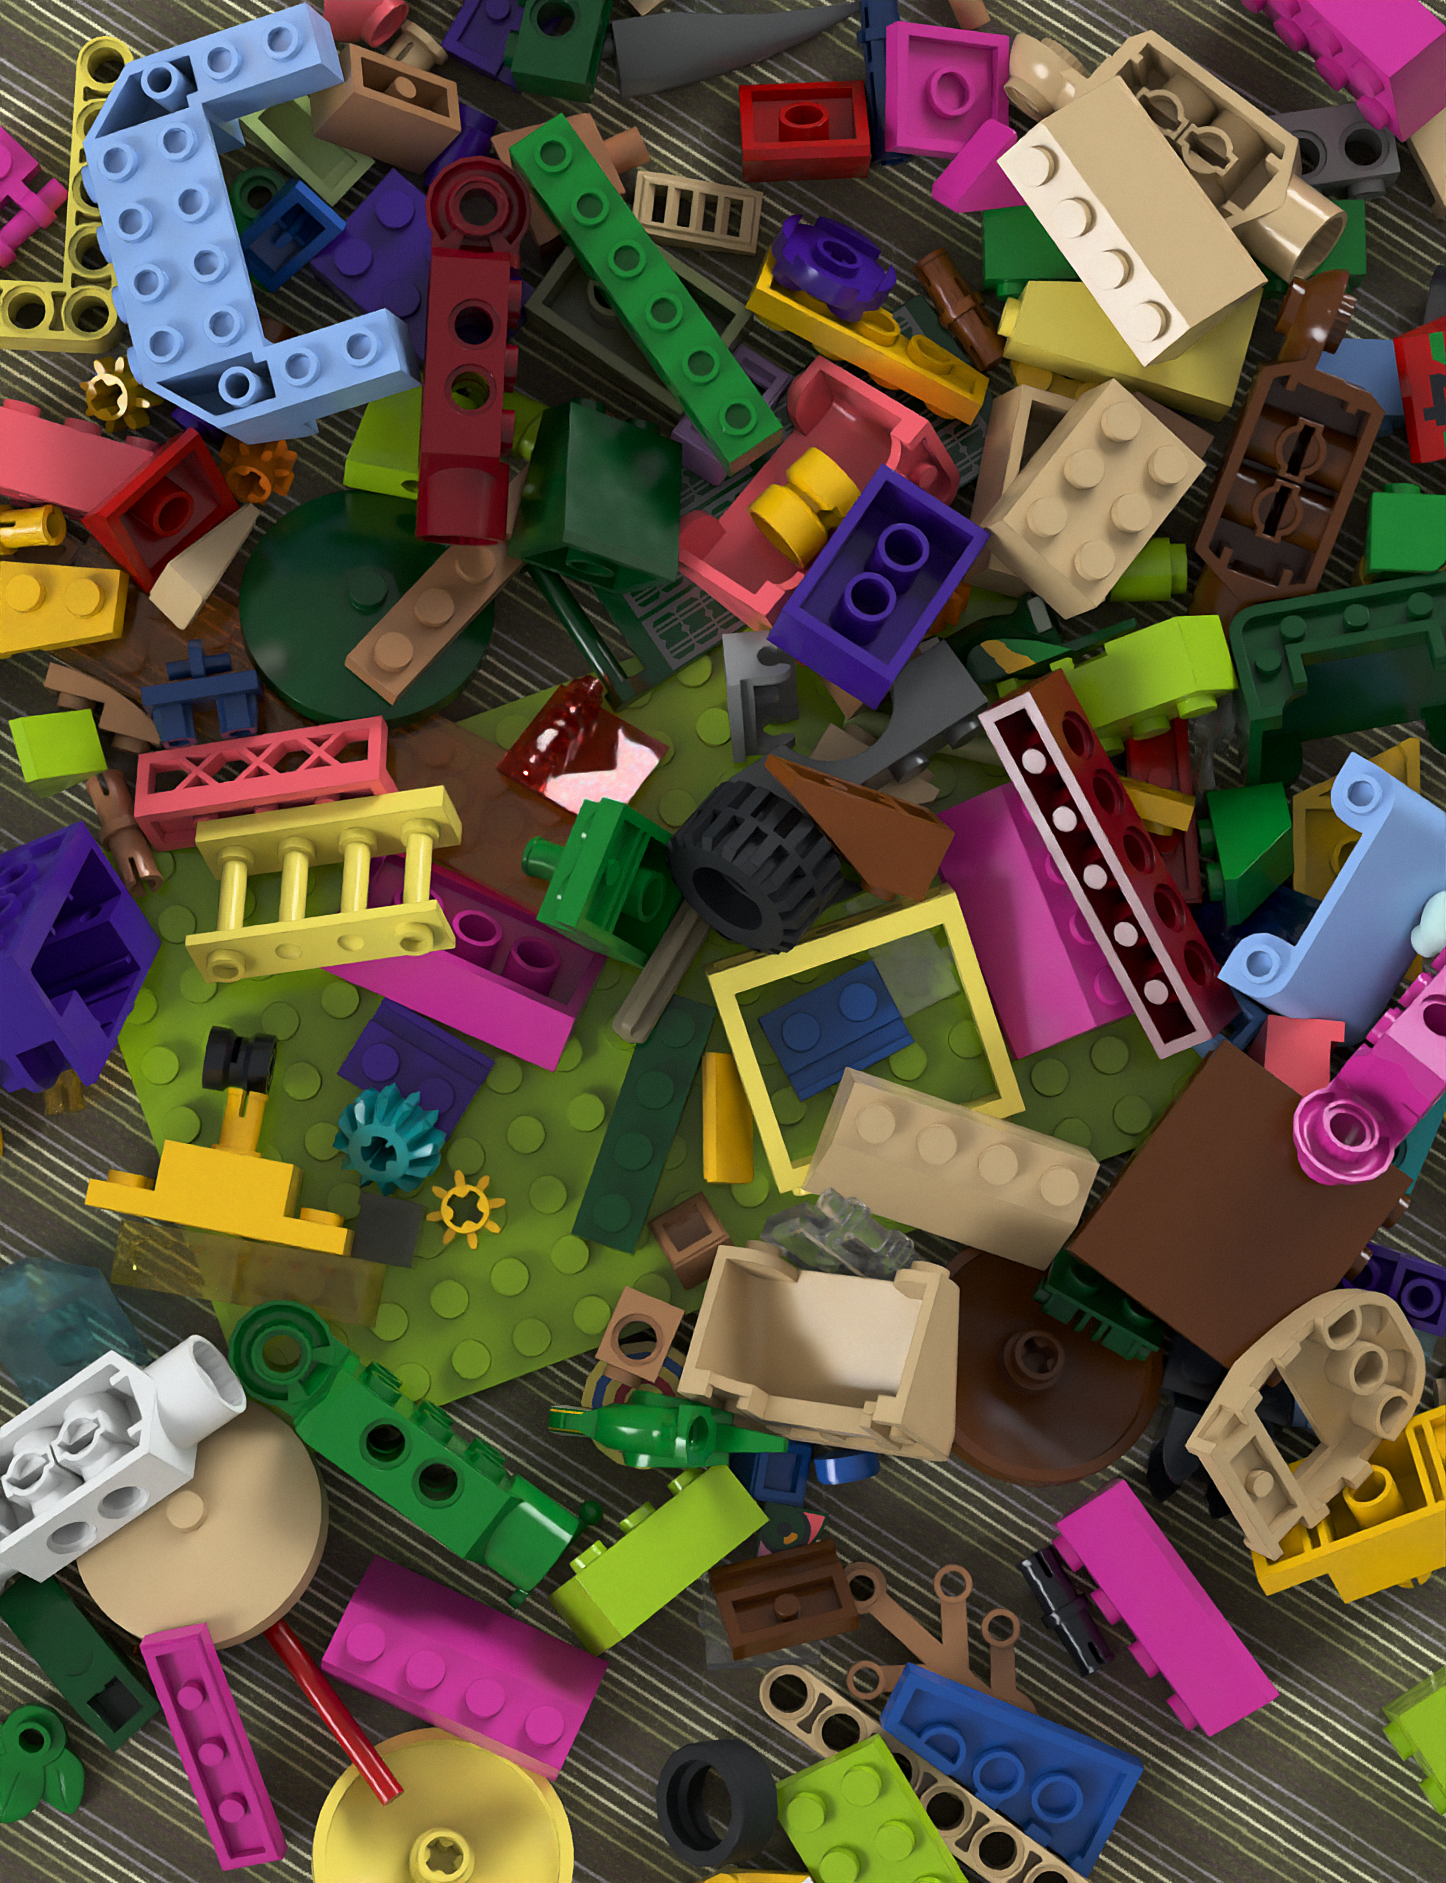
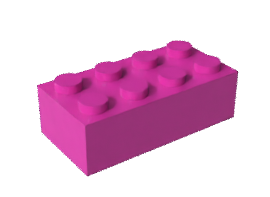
(1376, 49)

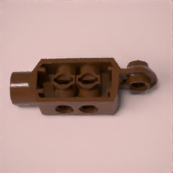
(1286, 463)

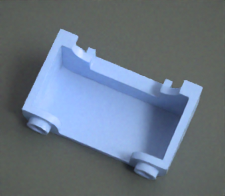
(1364, 926)

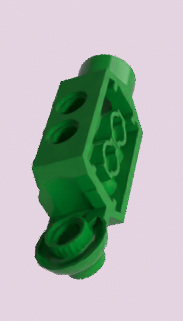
(336, 1404)

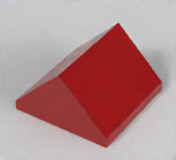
(804, 131)
(162, 508)

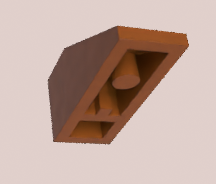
(878, 835)

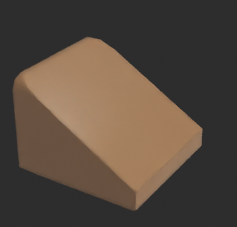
(690, 1238)

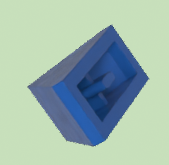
(288, 234)

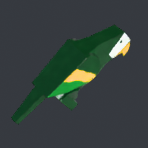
(1020, 643)

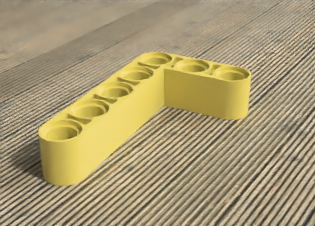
(80, 286)

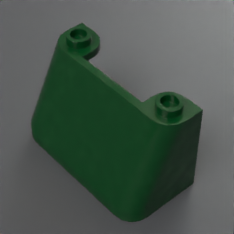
(1337, 669)

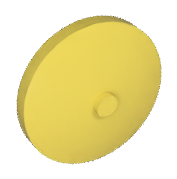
(456, 1822)

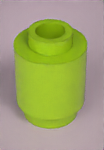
(1153, 574)

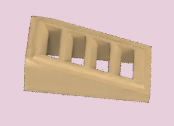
(676, 187)
(196, 571)

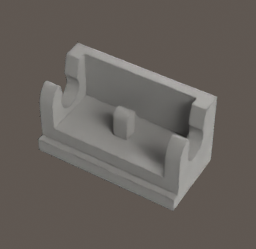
(759, 692)

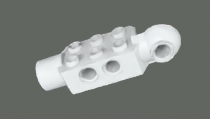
(106, 1451)

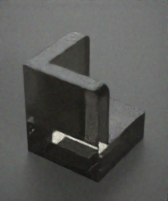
(389, 1230)

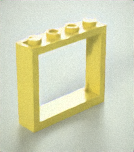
(834, 942)

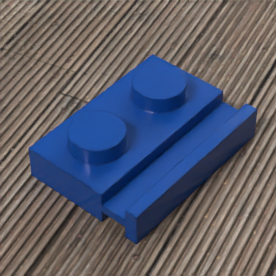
(835, 1028)

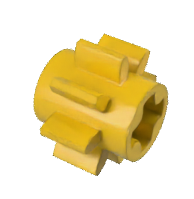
(108, 403)
(449, 1215)

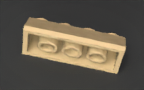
(1132, 221)
(951, 1170)

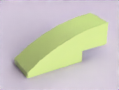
(288, 139)

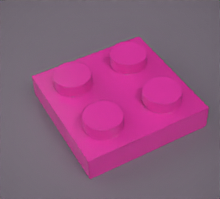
(942, 87)

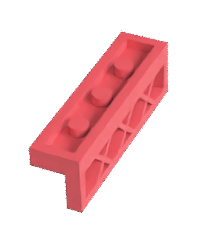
(172, 816)

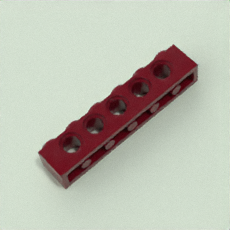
(1110, 863)

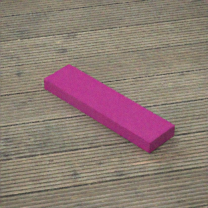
(213, 1746)

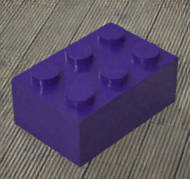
(385, 262)
(878, 586)

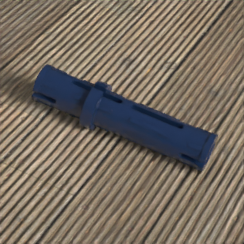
(872, 39)

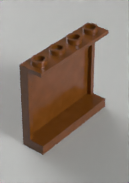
(1222, 1221)

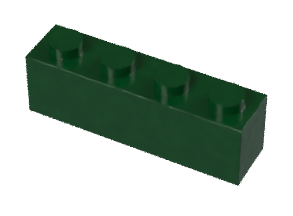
(644, 1127)

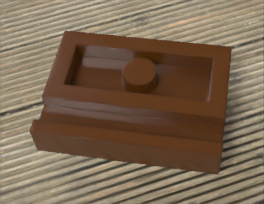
(783, 1599)

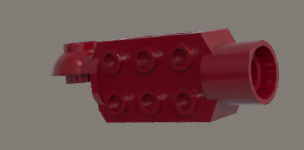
(469, 282)

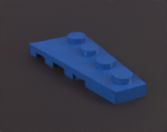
(1031, 1769)

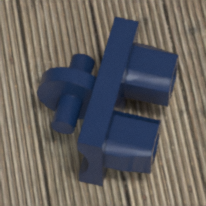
(231, 694)

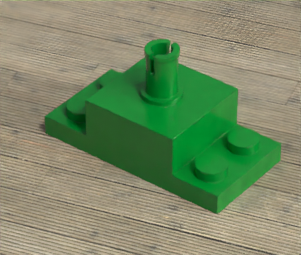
(607, 882)

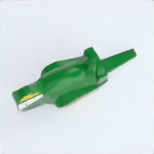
(663, 1431)

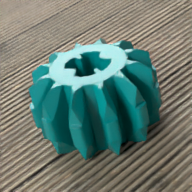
(389, 1139)

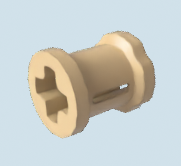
(416, 48)

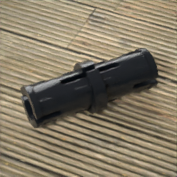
(1065, 1611)

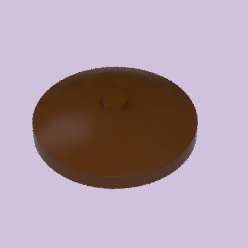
(1030, 1390)

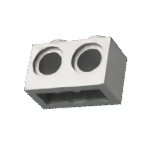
(1323, 138)

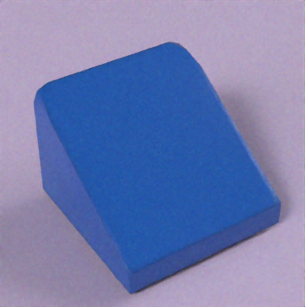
(775, 1475)

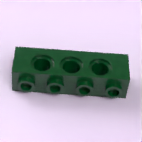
(559, 64)

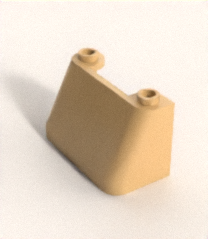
(828, 1353)

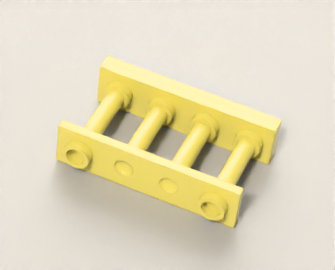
(315, 836)

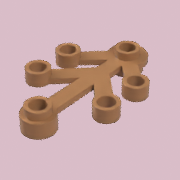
(945, 1659)

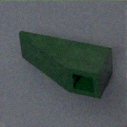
(80, 1659)

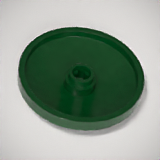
(323, 586)

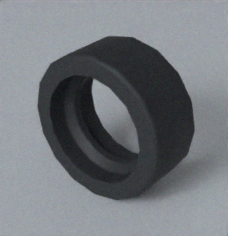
(681, 1802)

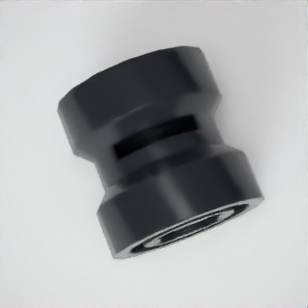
(239, 1061)

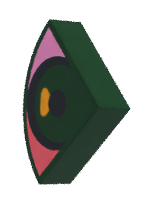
(788, 1528)

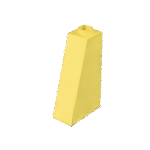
(1069, 333)

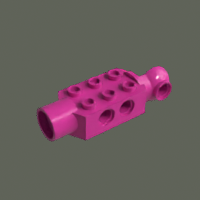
(1381, 1091)

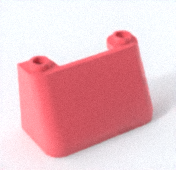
(855, 430)

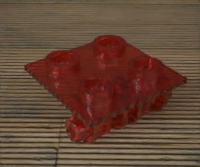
(581, 751)

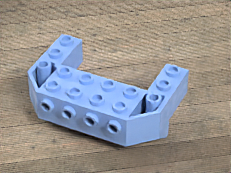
(180, 248)

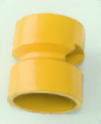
(805, 508)

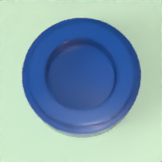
(846, 1466)

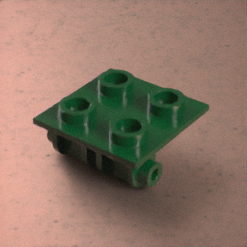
(1078, 1286)

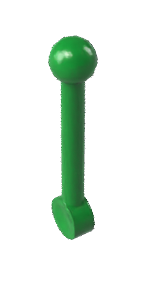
(589, 1513)

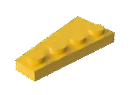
(873, 344)
(59, 606)

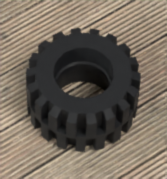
(754, 867)

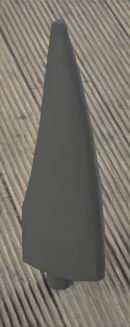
(686, 48)

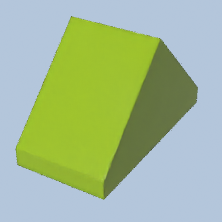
(57, 750)

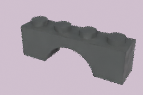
(932, 707)

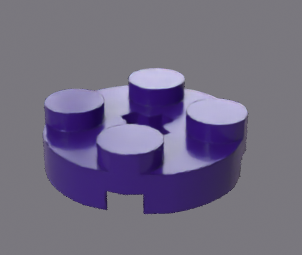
(832, 266)

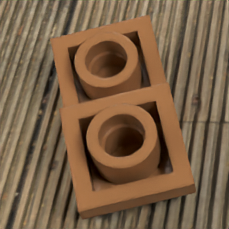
(121, 719)

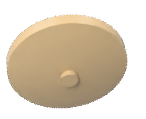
(224, 1545)

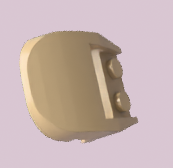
(1355, 1380)

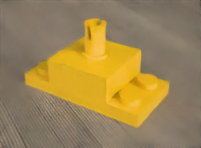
(227, 1188)
(1380, 1531)

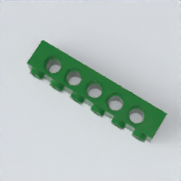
(646, 295)

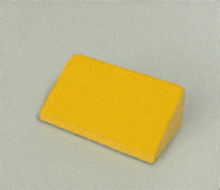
(725, 1123)

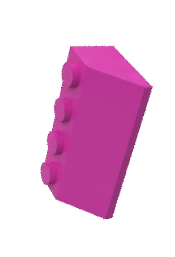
(1026, 927)
(502, 981)
(1163, 1608)
(463, 1667)

